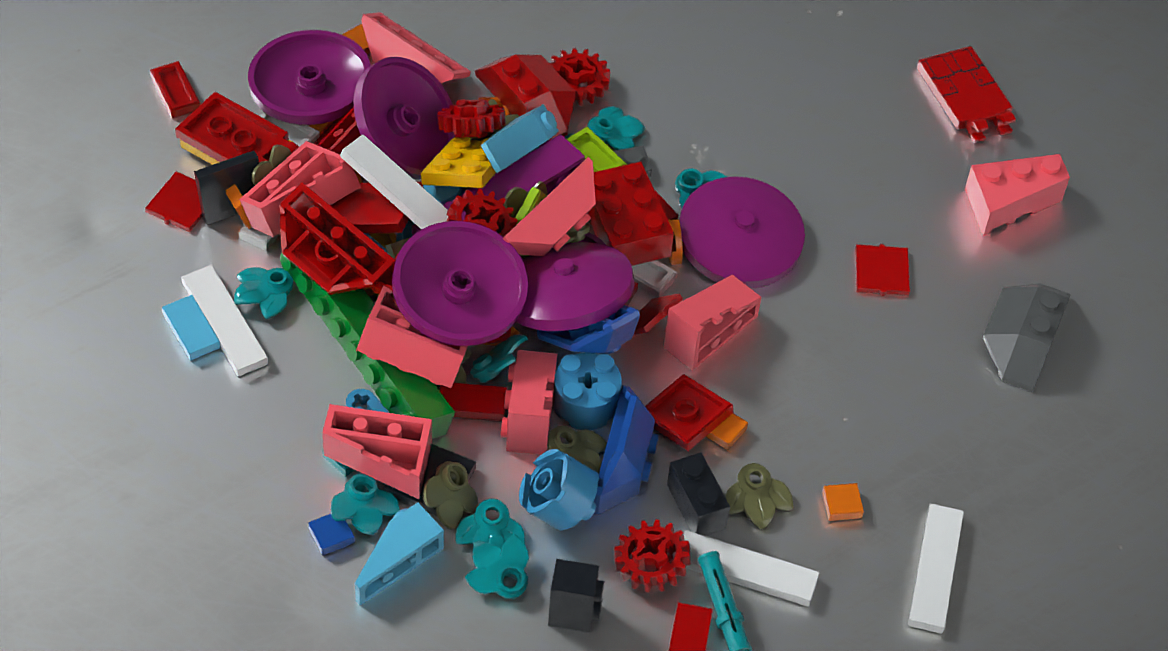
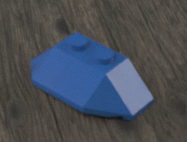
(601, 337)
(626, 452)

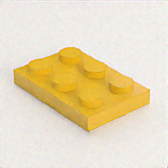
(459, 165)

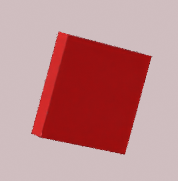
(688, 412)

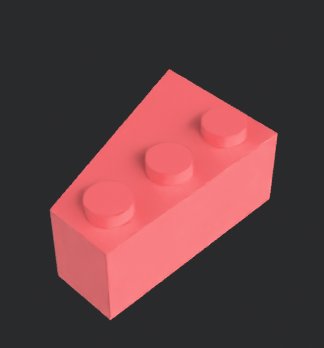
(311, 164)
(1015, 187)
(709, 320)
(398, 343)
(529, 402)
(380, 445)

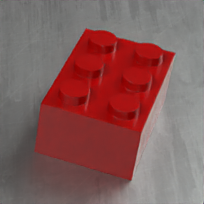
(630, 214)

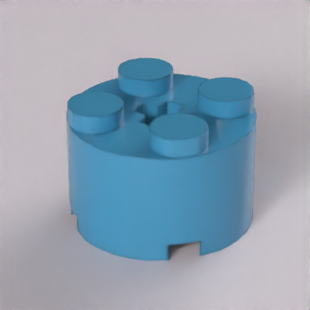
(586, 390)
(559, 490)

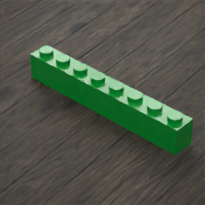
(397, 390)

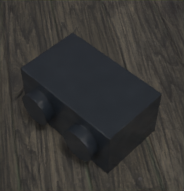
(698, 495)
(575, 595)

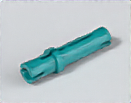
(712, 568)

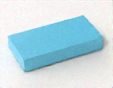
(191, 327)

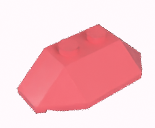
(392, 40)
(556, 214)

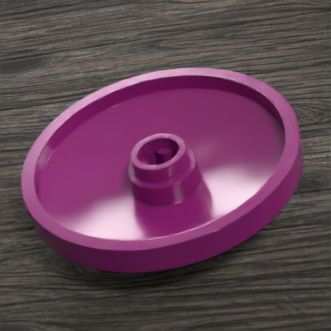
(307, 76)
(399, 112)
(741, 231)
(459, 283)
(575, 286)

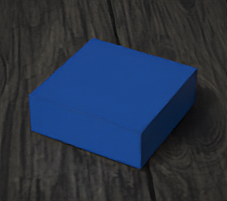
(330, 534)

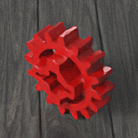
(583, 73)
(471, 118)
(483, 211)
(652, 556)

